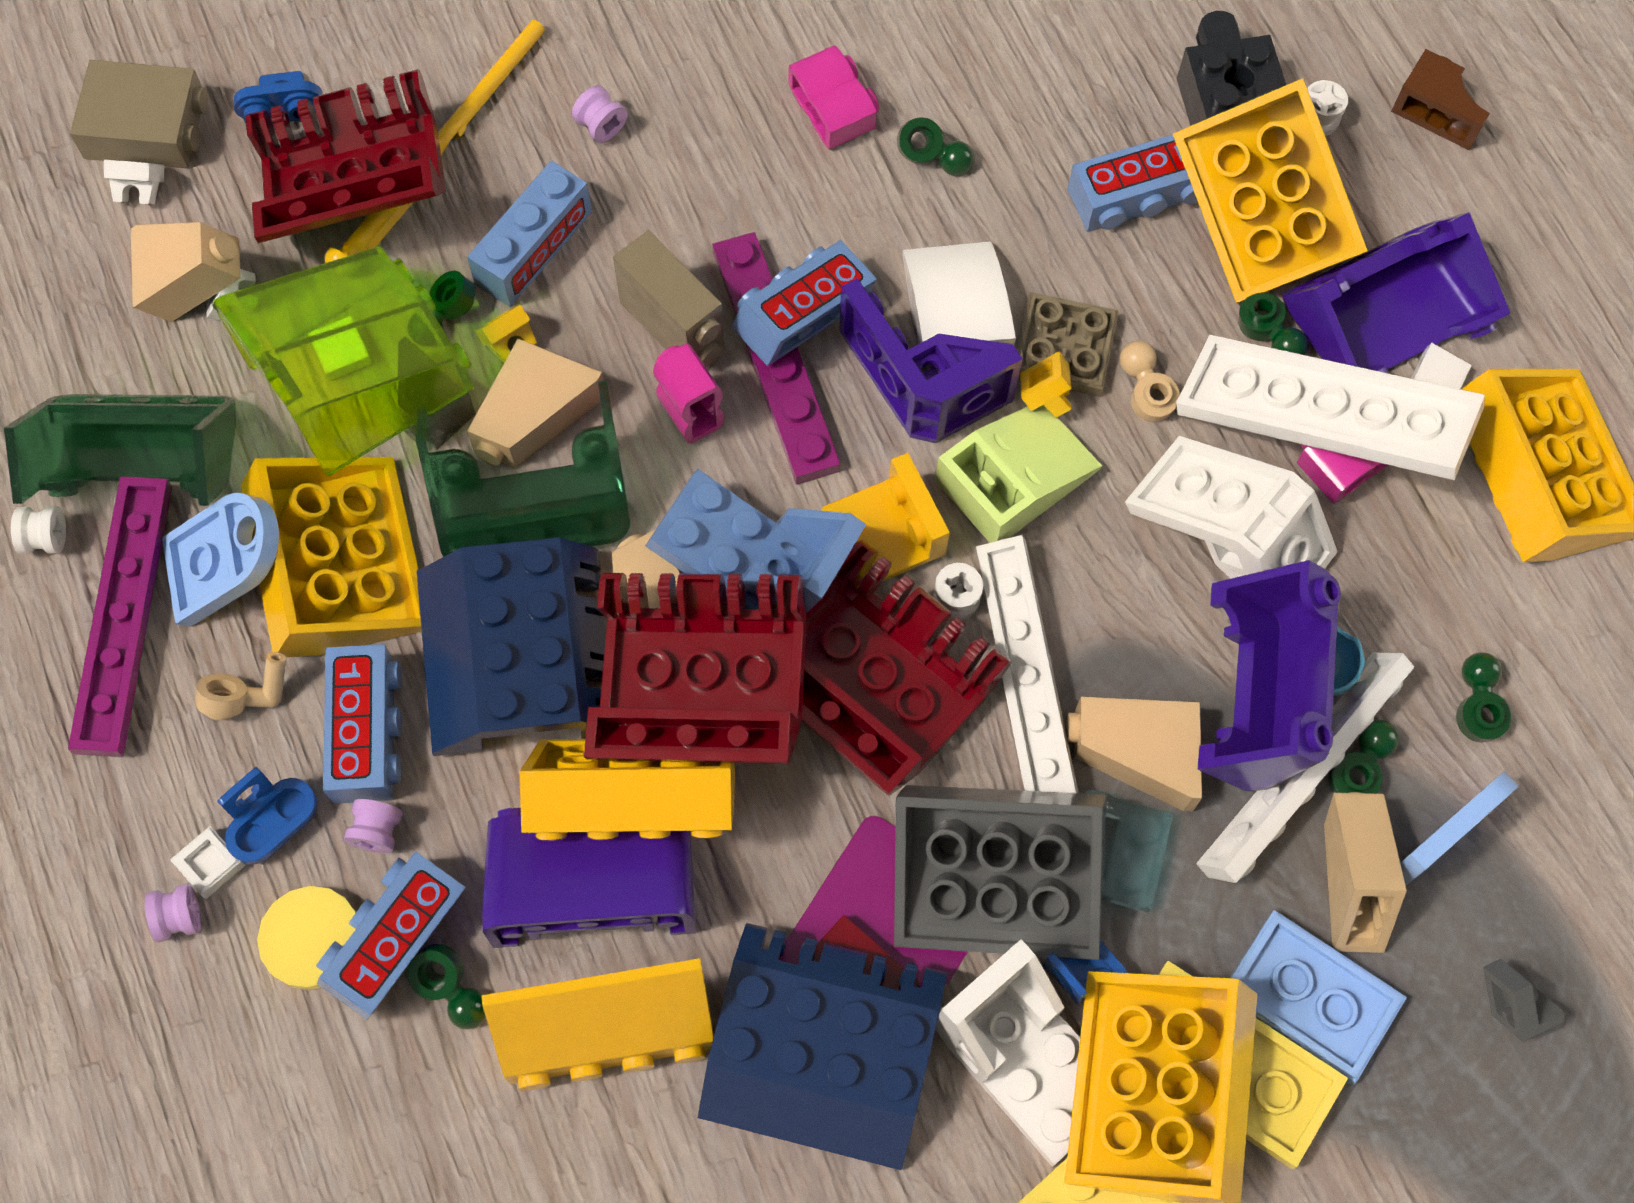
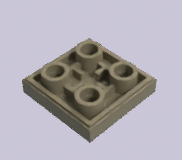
(1076, 330)

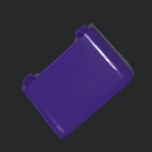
(1401, 297)
(1283, 675)
(583, 882)

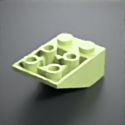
(1014, 471)

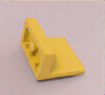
(898, 518)

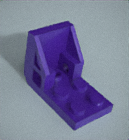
(930, 405)

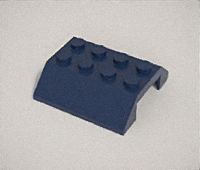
(510, 641)
(821, 1049)

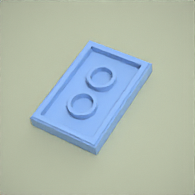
(1317, 996)

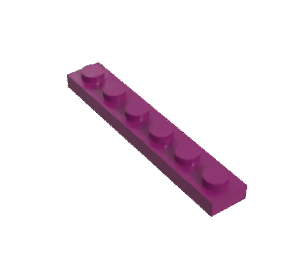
(784, 381)
(120, 618)

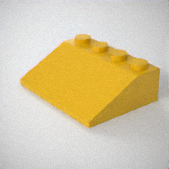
(1270, 191)
(1551, 463)
(341, 555)
(606, 797)
(601, 1024)
(1163, 1087)

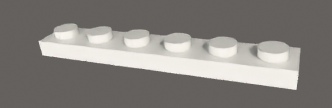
(1030, 678)
(1268, 810)

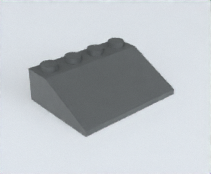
(999, 869)

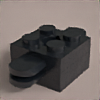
(1226, 68)

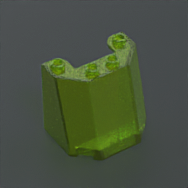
(347, 351)

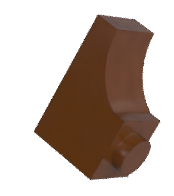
(1439, 102)

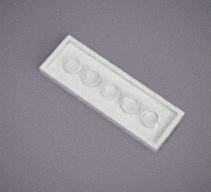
(1332, 406)

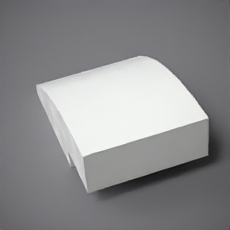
(958, 292)

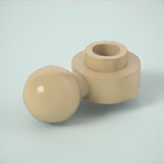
(1139, 360)

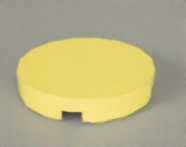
(300, 931)

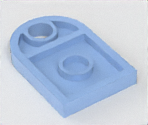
(215, 558)
(1457, 826)

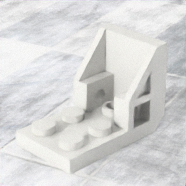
(1240, 506)
(1018, 1047)

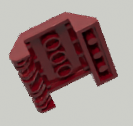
(349, 166)
(700, 670)
(880, 676)

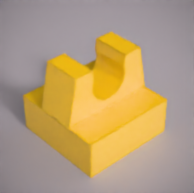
(500, 329)
(1047, 385)

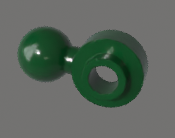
(955, 157)
(452, 296)
(1271, 325)
(1482, 673)
(1376, 743)
(464, 1004)

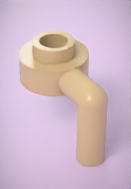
(227, 696)

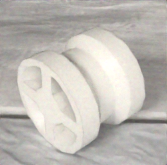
(1332, 102)
(38, 530)
(956, 600)

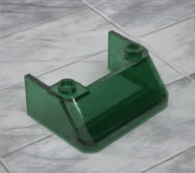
(115, 435)
(565, 502)

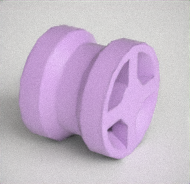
(599, 114)
(373, 826)
(172, 912)

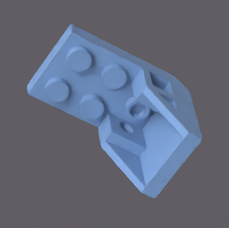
(722, 534)

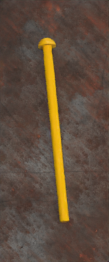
(378, 224)

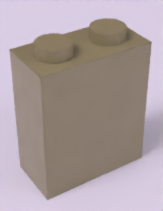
(139, 113)
(668, 298)

